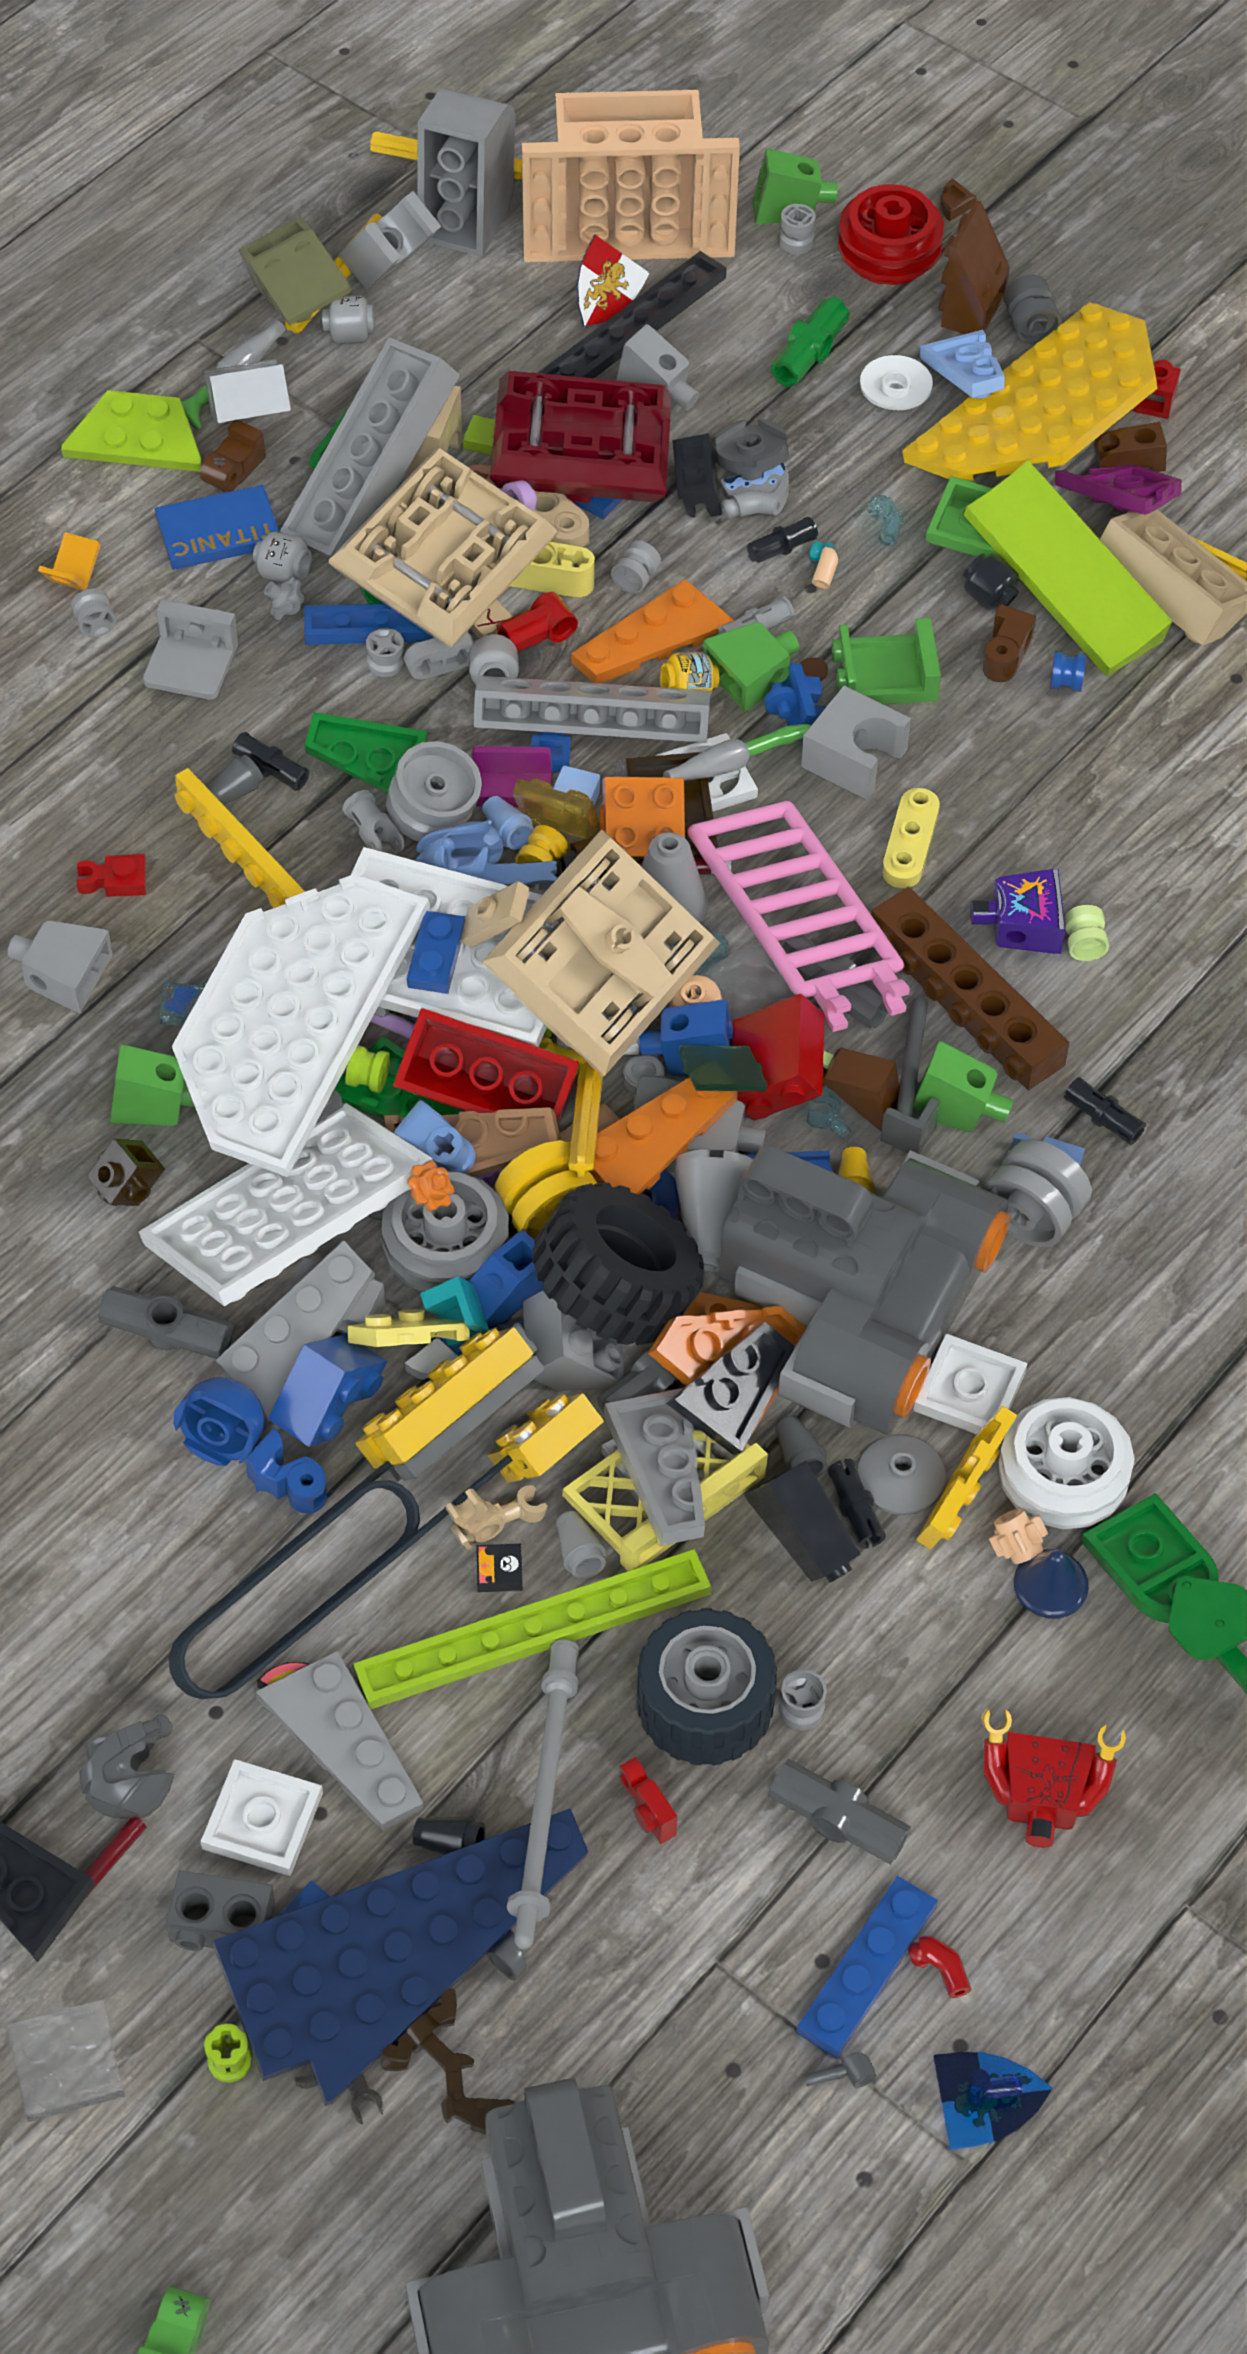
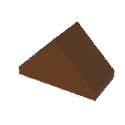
(864, 1083)

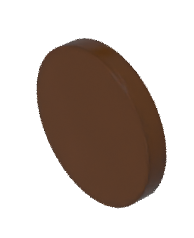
(814, 667)

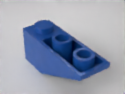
(505, 1281)

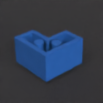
(322, 1385)

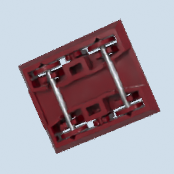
(582, 436)

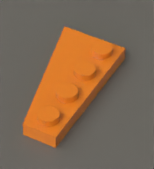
(654, 1135)

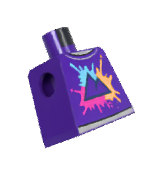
(1025, 912)

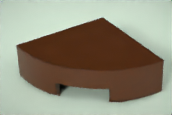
(956, 200)

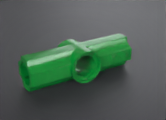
(810, 341)

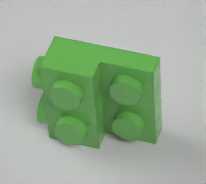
(949, 525)

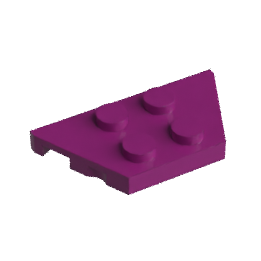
(1123, 486)

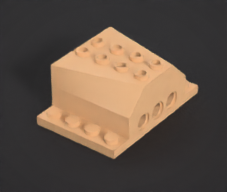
(631, 175)

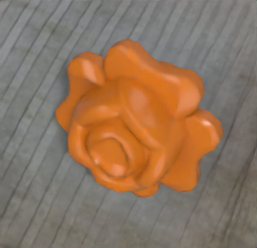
(430, 1186)

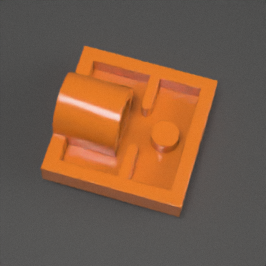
(641, 809)

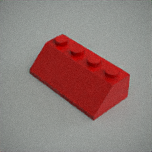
(482, 1069)

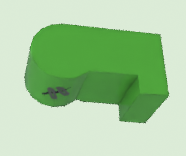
(177, 2323)

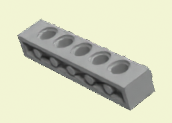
(592, 709)

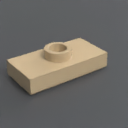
(495, 914)

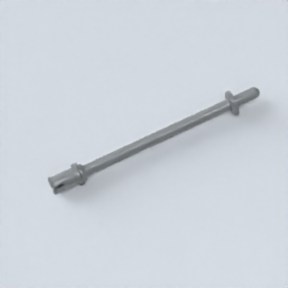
(559, 1684)

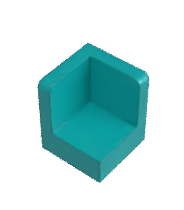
(458, 1302)

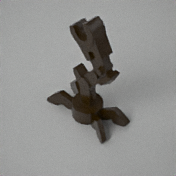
(423, 2035)

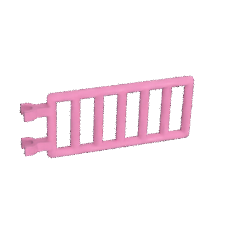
(823, 987)

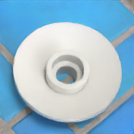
(896, 382)

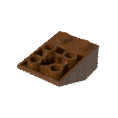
(974, 274)

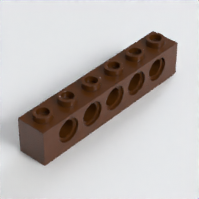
(971, 990)

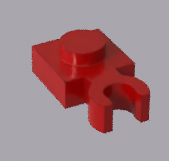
(119, 876)
(651, 1807)

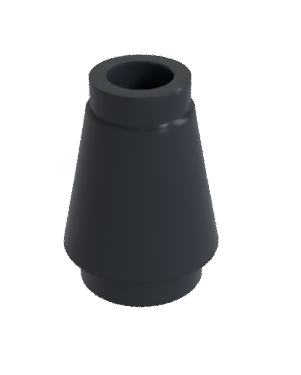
(447, 1833)

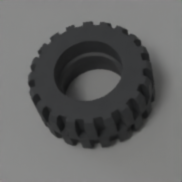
(617, 1263)

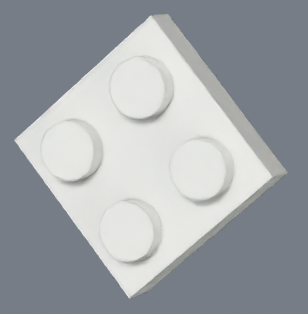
(969, 1384)
(262, 1817)

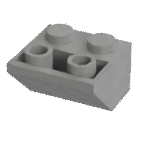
(569, 1353)

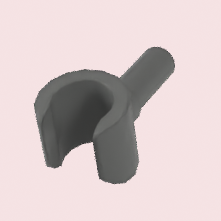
(856, 2066)

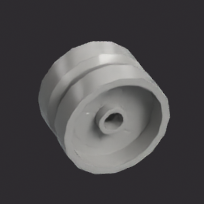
(432, 789)
(1042, 1191)

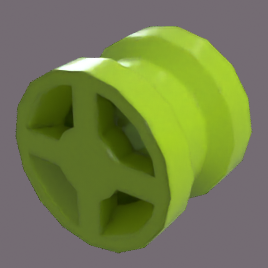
(368, 1069)

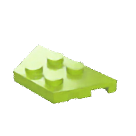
(135, 432)

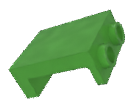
(889, 667)

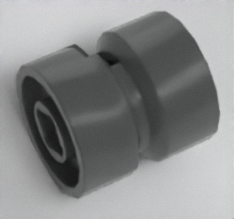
(1031, 308)

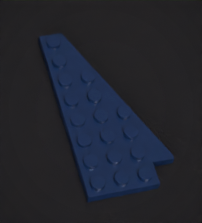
(367, 1963)

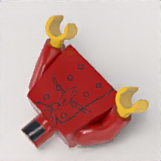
(1046, 1778)

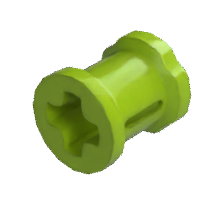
(215, 2048)

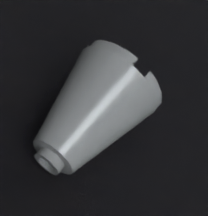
(674, 868)
(707, 1196)

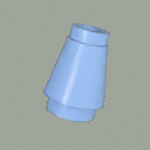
(508, 821)

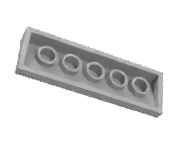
(371, 446)

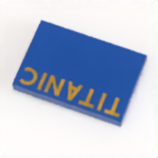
(215, 526)

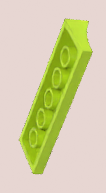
(1069, 569)

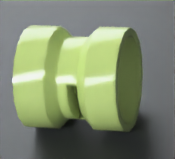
(1086, 933)

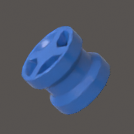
(1068, 671)

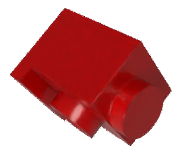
(1167, 383)

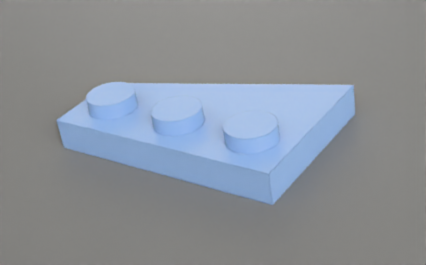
(966, 363)

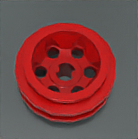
(890, 234)

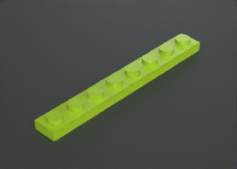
(531, 1629)

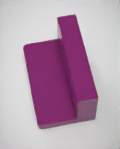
(504, 765)

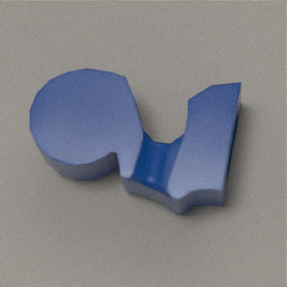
(300, 1479)

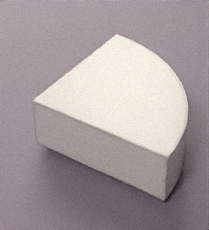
(428, 1358)

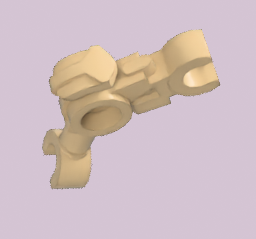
(484, 1521)

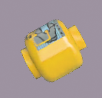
(689, 671)

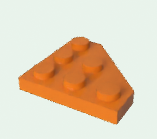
(694, 1342)

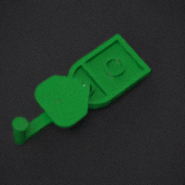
(1174, 1582)

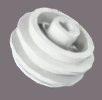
(1092, 1439)

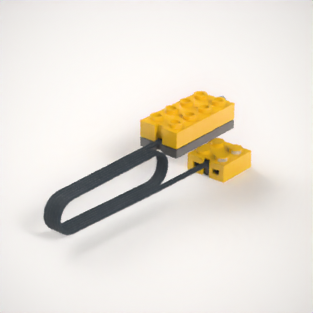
(404, 1446)

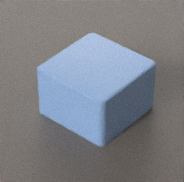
(578, 780)

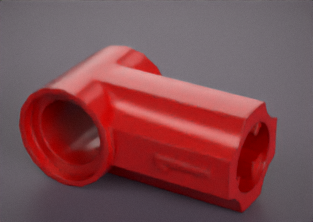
(546, 619)

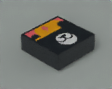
(499, 1567)

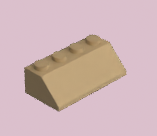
(1178, 574)

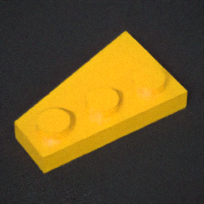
(963, 1483)

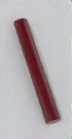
(115, 1850)

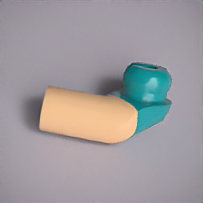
(827, 564)

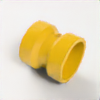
(543, 846)

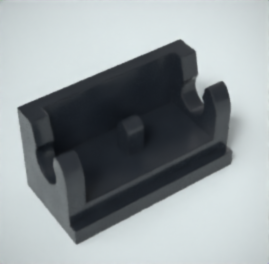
(696, 474)

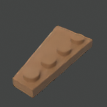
(498, 1135)

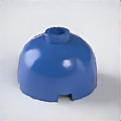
(220, 1420)

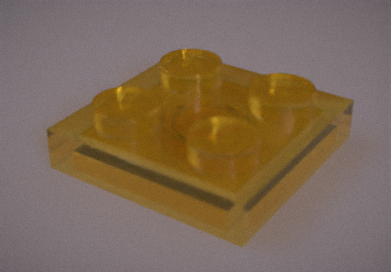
(563, 811)

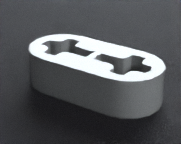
(434, 658)

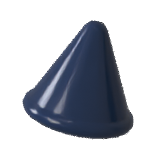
(1051, 1584)

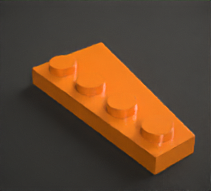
(651, 632)

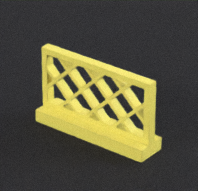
(641, 1544)

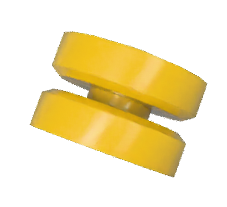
(537, 1183)

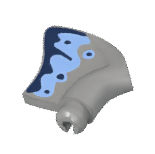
(756, 496)

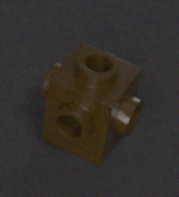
(125, 1172)

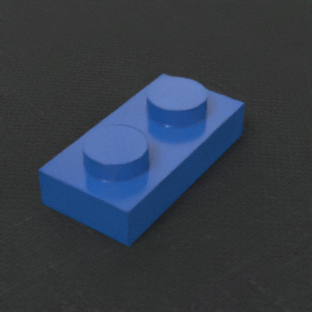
(436, 952)

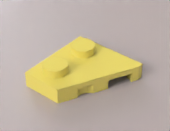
(409, 1328)

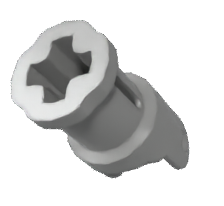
(372, 824)

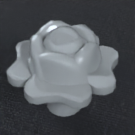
(285, 597)

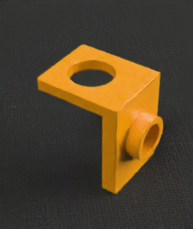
(73, 562)

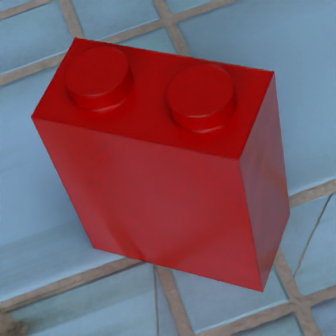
(791, 1049)

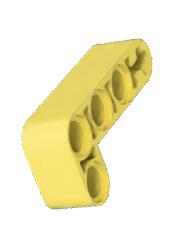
(560, 570)

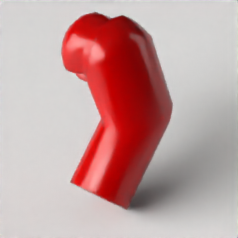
(946, 1959)

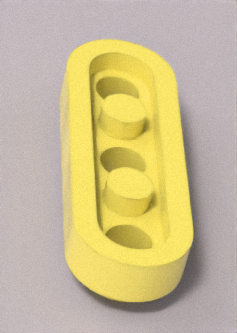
(917, 815)

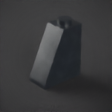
(805, 1523)

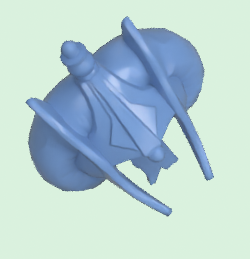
(474, 851)

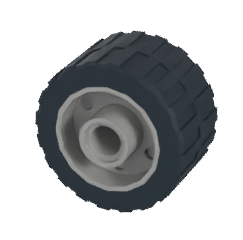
(706, 1686)

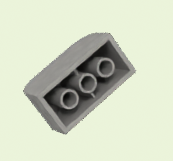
(466, 168)

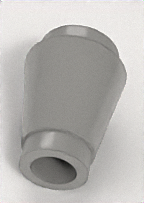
(580, 1547)

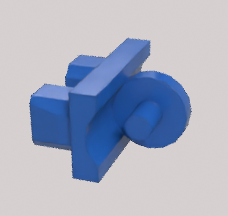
(795, 698)

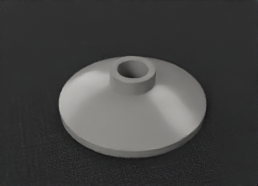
(899, 1490)

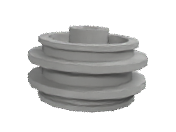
(444, 1233)

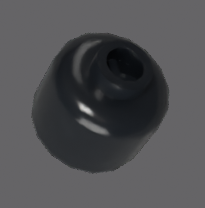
(991, 581)

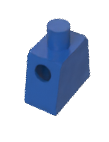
(688, 1025)

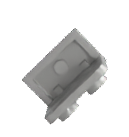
(191, 650)

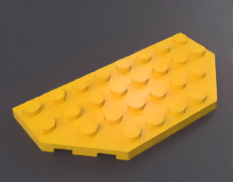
(1051, 403)

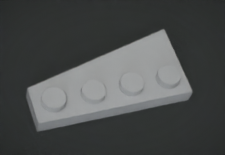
(304, 1315)
(661, 1463)
(338, 1728)

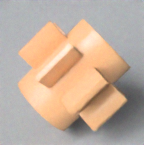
(1018, 1536)

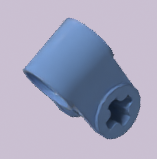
(435, 1137)

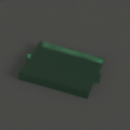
(722, 1068)

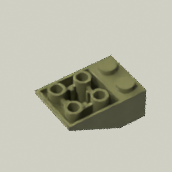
(294, 271)

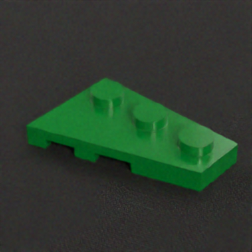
(361, 747)

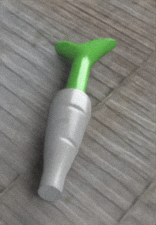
(248, 352)
(734, 754)

